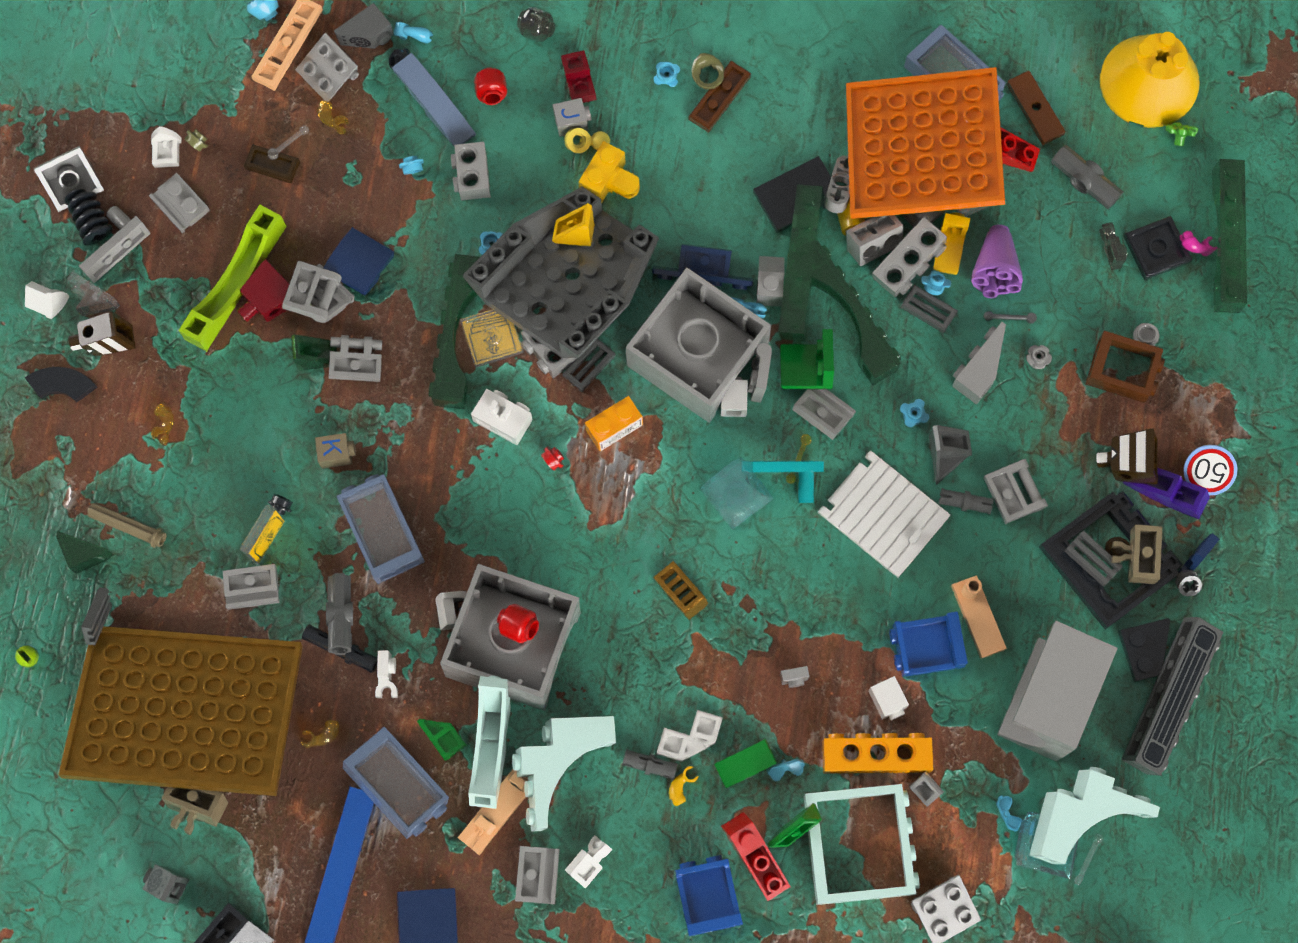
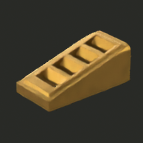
(699, 599)

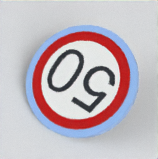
(1211, 468)

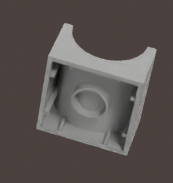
(696, 344)
(481, 650)
(1057, 692)

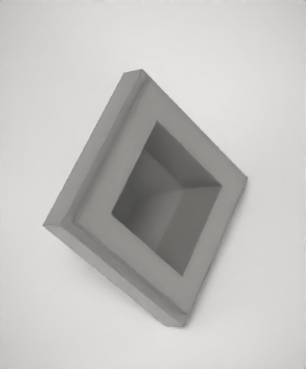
(926, 789)

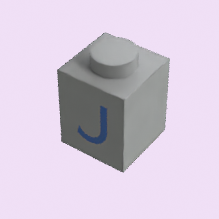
(571, 115)

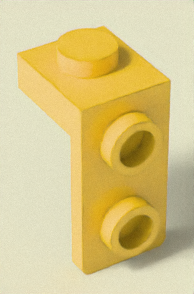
(955, 228)

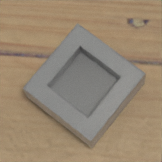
(794, 677)

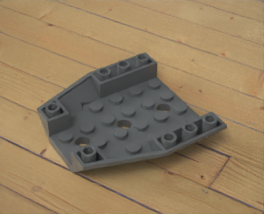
(531, 272)

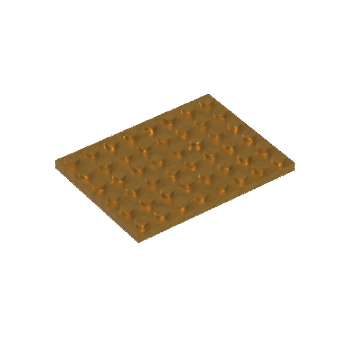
(182, 711)

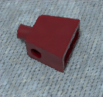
(263, 293)

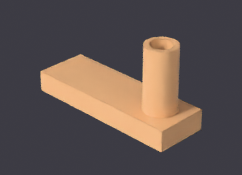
(978, 617)

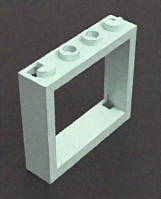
(907, 851)

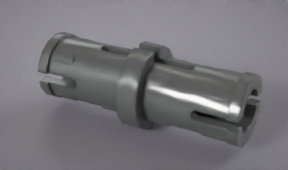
(966, 501)
(649, 764)

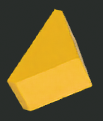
(575, 227)

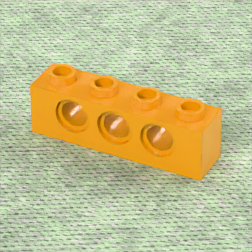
(836, 763)

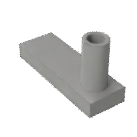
(118, 246)

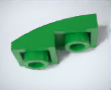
(745, 763)

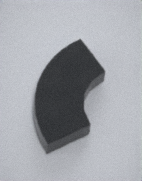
(60, 381)

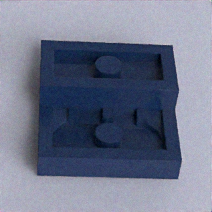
(359, 260)
(427, 916)

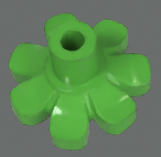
(1181, 132)

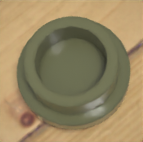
(196, 139)

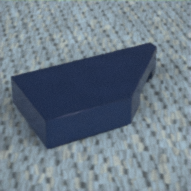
(1200, 553)

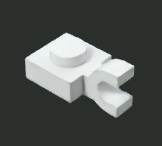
(385, 667)
(586, 865)

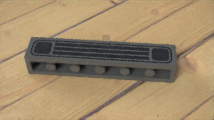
(1172, 696)

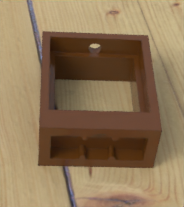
(1121, 387)

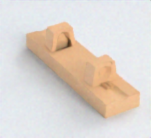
(287, 43)
(480, 830)

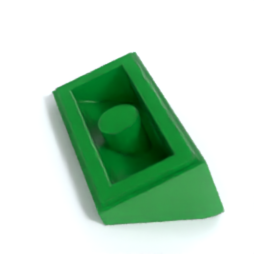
(796, 827)

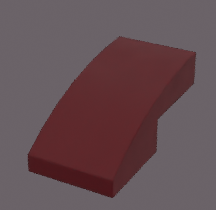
(578, 76)

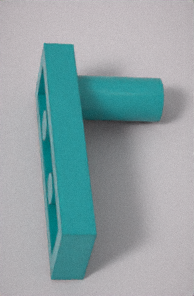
(805, 473)

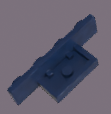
(708, 263)

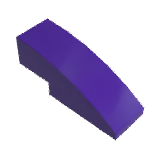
(1175, 493)

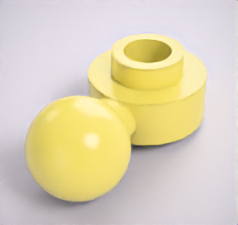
(585, 140)

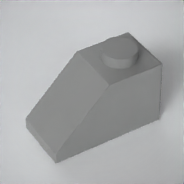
(770, 281)

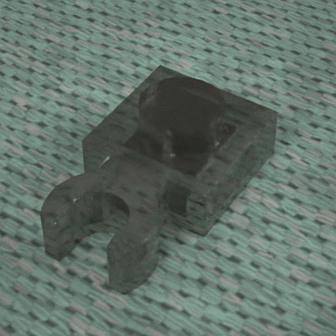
(1114, 250)

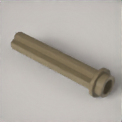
(154, 536)

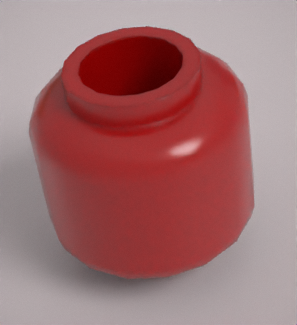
(490, 86)
(518, 623)

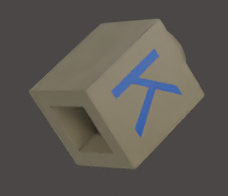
(334, 450)

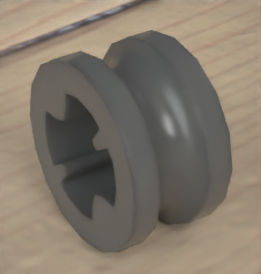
(1188, 590)

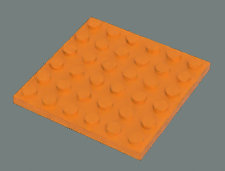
(924, 143)

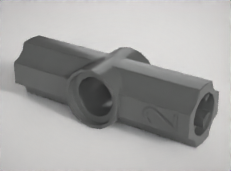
(1087, 176)
(339, 614)

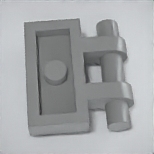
(355, 366)

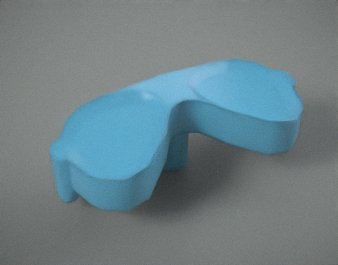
(794, 766)
(1004, 804)

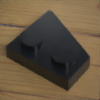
(1145, 648)

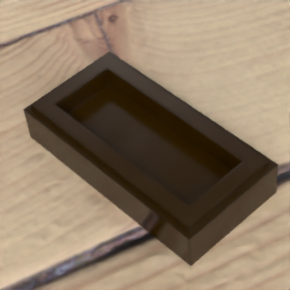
(281, 168)

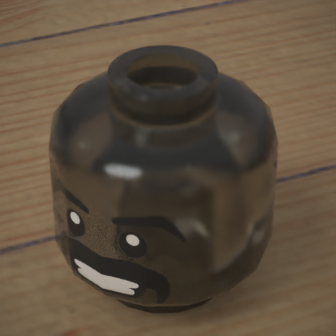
(536, 24)

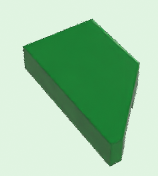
(443, 737)

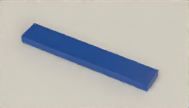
(340, 868)

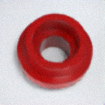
(553, 457)

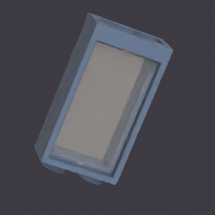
(942, 54)
(380, 528)
(396, 783)

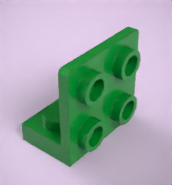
(808, 364)

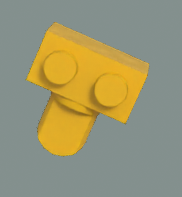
(607, 174)

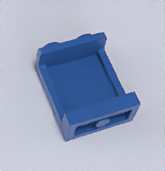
(928, 645)
(708, 896)

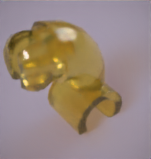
(324, 114)
(167, 419)
(327, 736)

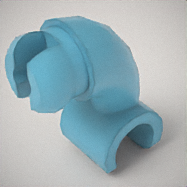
(419, 33)
(757, 308)

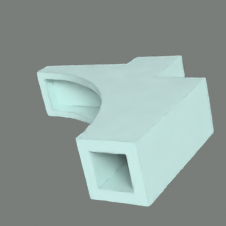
(490, 744)
(545, 765)
(1071, 814)

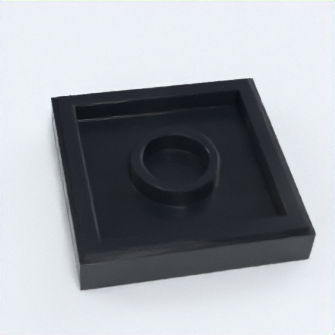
(1157, 248)

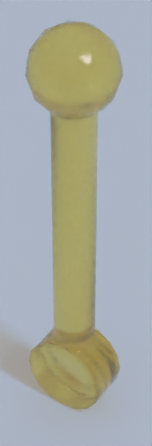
(806, 440)

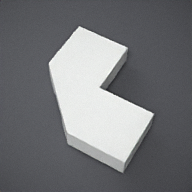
(683, 746)

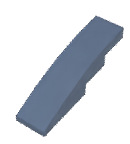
(433, 100)

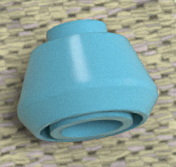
(263, 9)

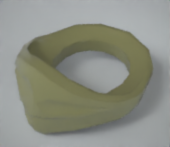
(704, 60)

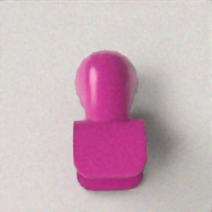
(1193, 245)

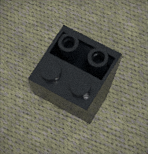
(234, 927)

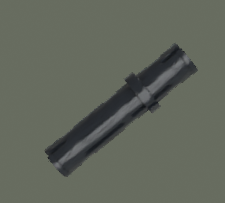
(356, 655)

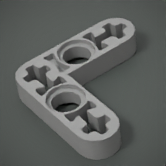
(839, 174)

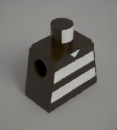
(103, 335)
(1132, 457)

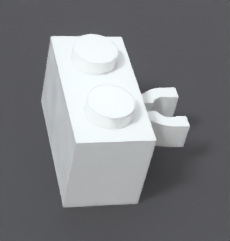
(502, 416)

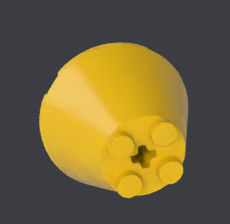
(1150, 80)

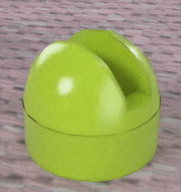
(31, 652)

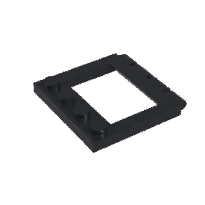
(1084, 585)

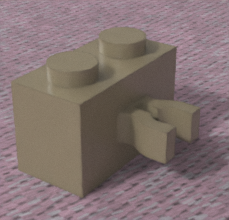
(1143, 554)
(196, 804)

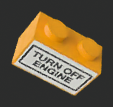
(614, 423)

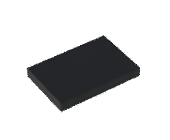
(779, 194)

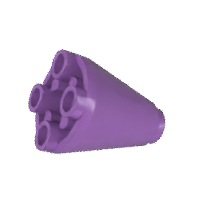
(997, 265)

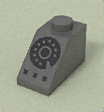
(365, 29)
(164, 884)

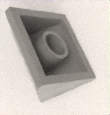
(67, 174)

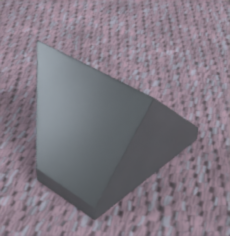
(948, 449)

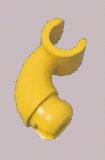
(676, 787)

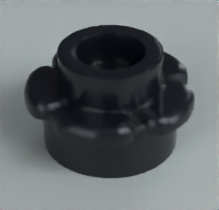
(281, 504)

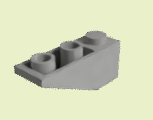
(981, 371)

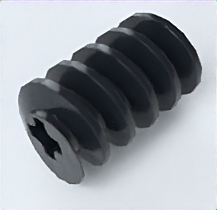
(87, 216)

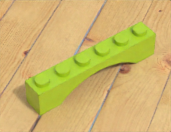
(213, 311)

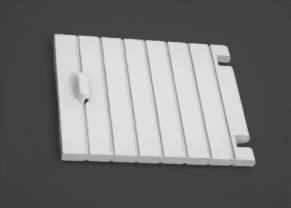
(884, 514)

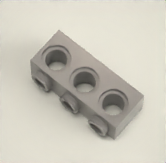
(910, 245)

